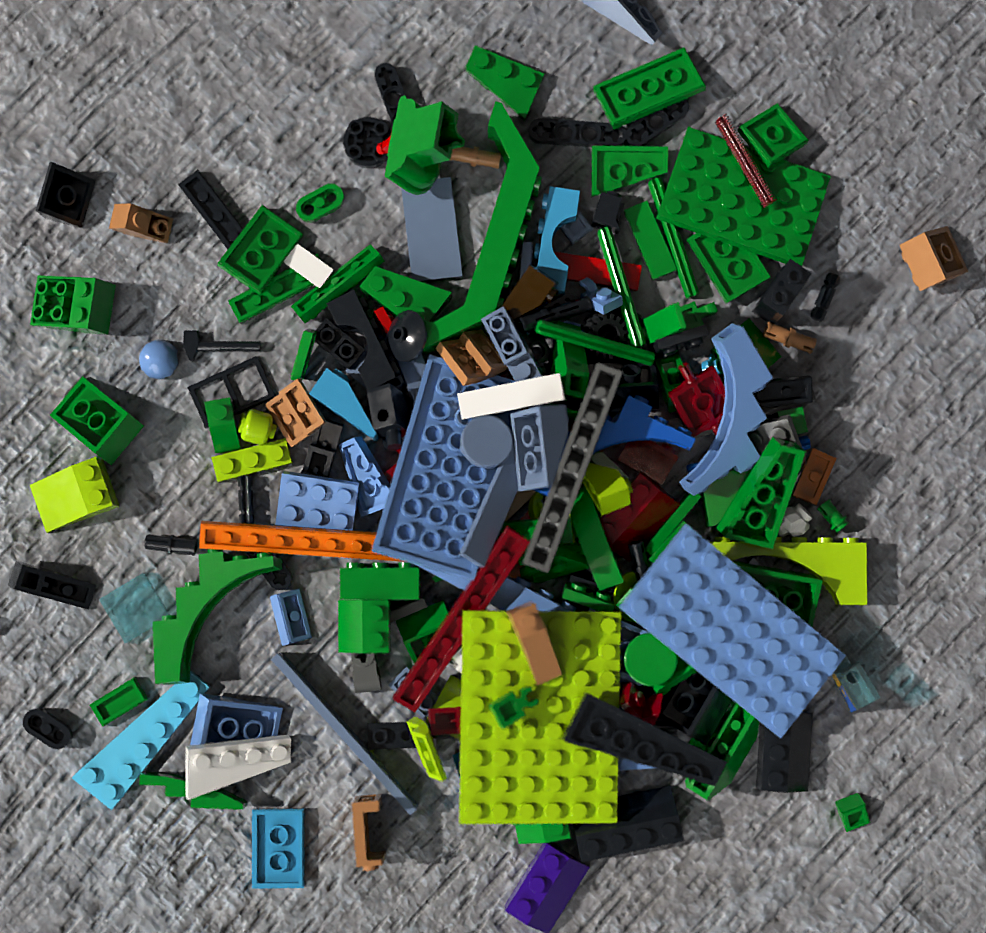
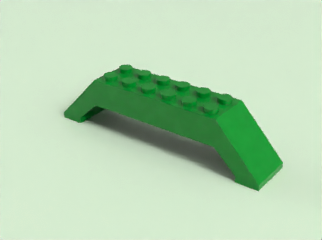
(502, 237)

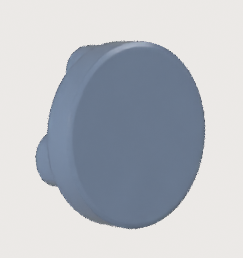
(486, 441)

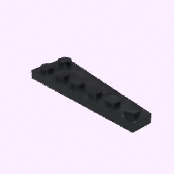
(624, 736)

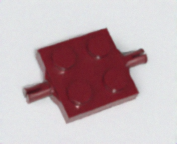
(699, 399)

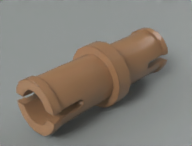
(476, 157)
(789, 337)

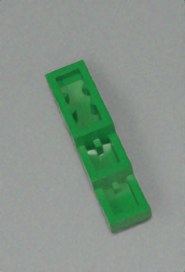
(176, 787)

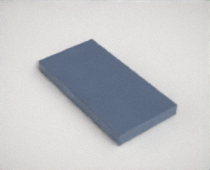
(432, 233)

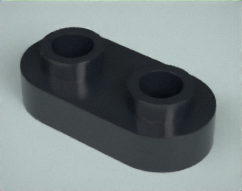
(47, 730)

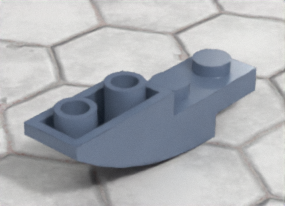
(512, 346)

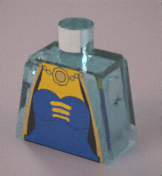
(858, 693)

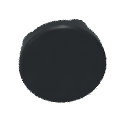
(361, 141)

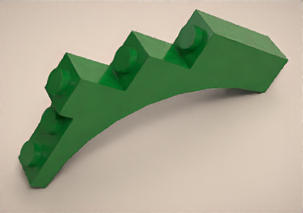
(177, 634)

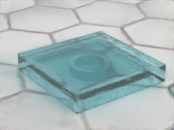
(134, 607)

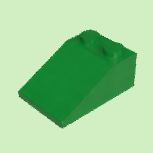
(96, 420)

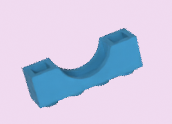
(561, 209)

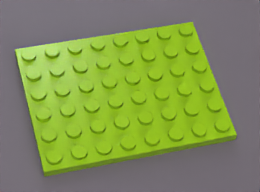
(527, 768)

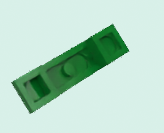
(595, 542)

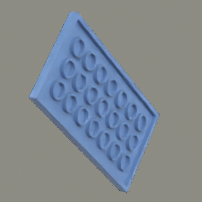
(434, 484)
(732, 630)

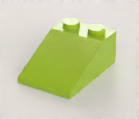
(74, 494)

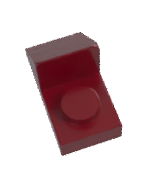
(642, 707)

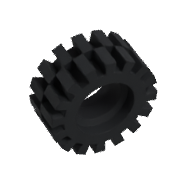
(613, 323)

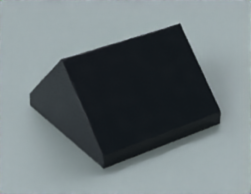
(65, 195)

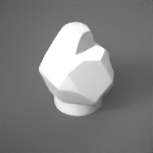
(795, 521)

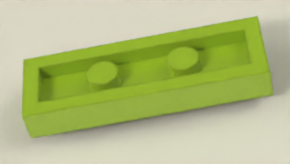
(252, 460)

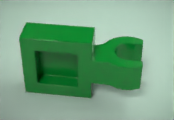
(694, 315)

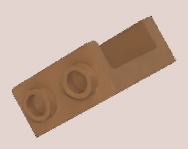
(364, 857)

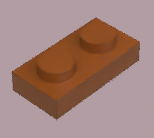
(813, 476)

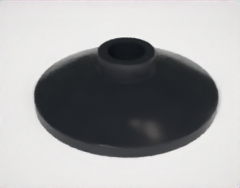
(407, 336)

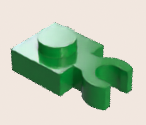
(510, 707)

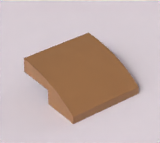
(472, 357)
(295, 413)

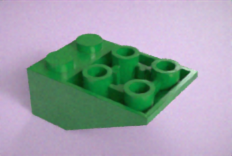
(73, 304)

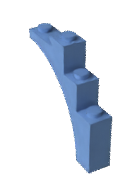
(731, 447)

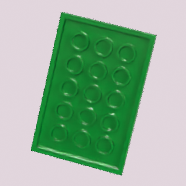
(717, 201)

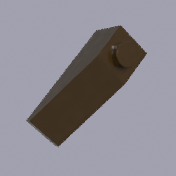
(530, 292)

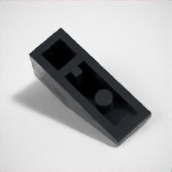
(51, 585)

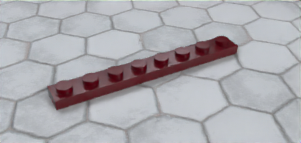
(449, 634)

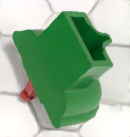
(420, 144)

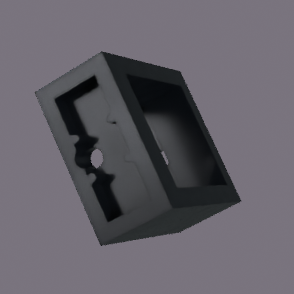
(781, 292)

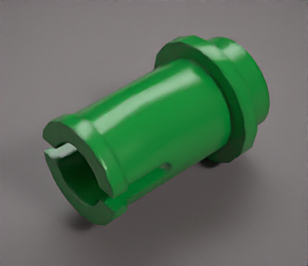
(833, 516)

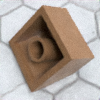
(933, 258)

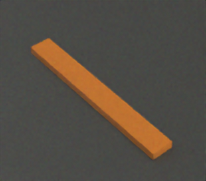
(289, 540)

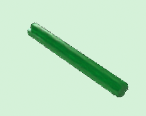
(675, 243)
(621, 286)
(595, 342)

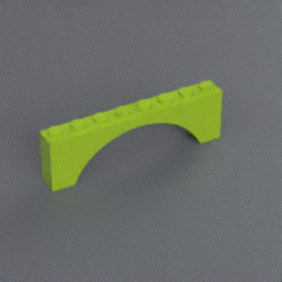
(837, 564)

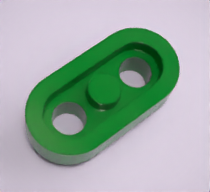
(318, 200)

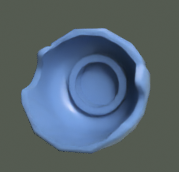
(158, 359)

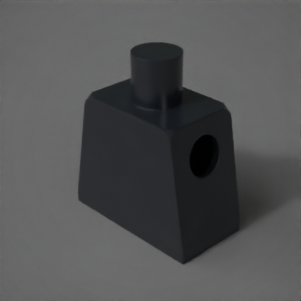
(390, 413)

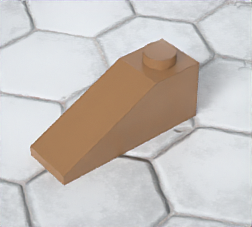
(534, 642)

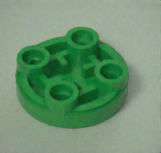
(649, 660)

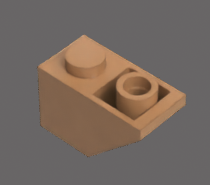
(140, 222)

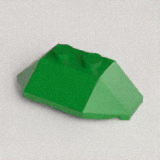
(730, 743)

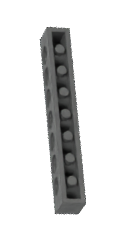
(572, 467)

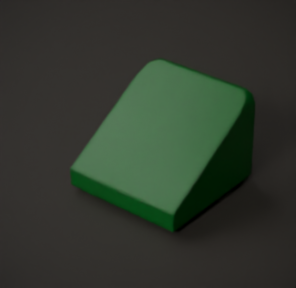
(852, 812)

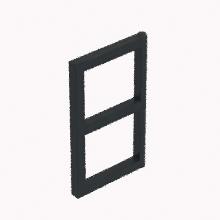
(223, 375)

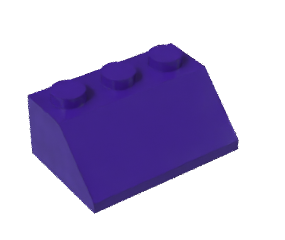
(546, 887)

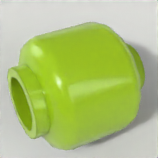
(256, 426)

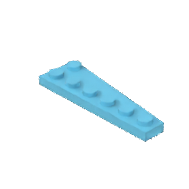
(128, 755)

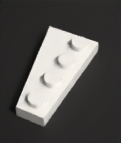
(229, 762)

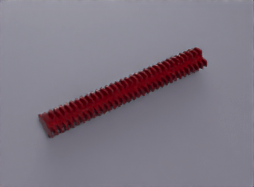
(745, 162)

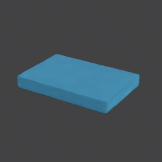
(278, 848)

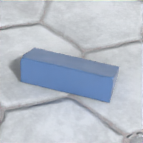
(290, 617)

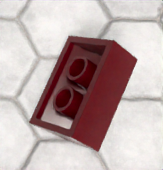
(642, 518)

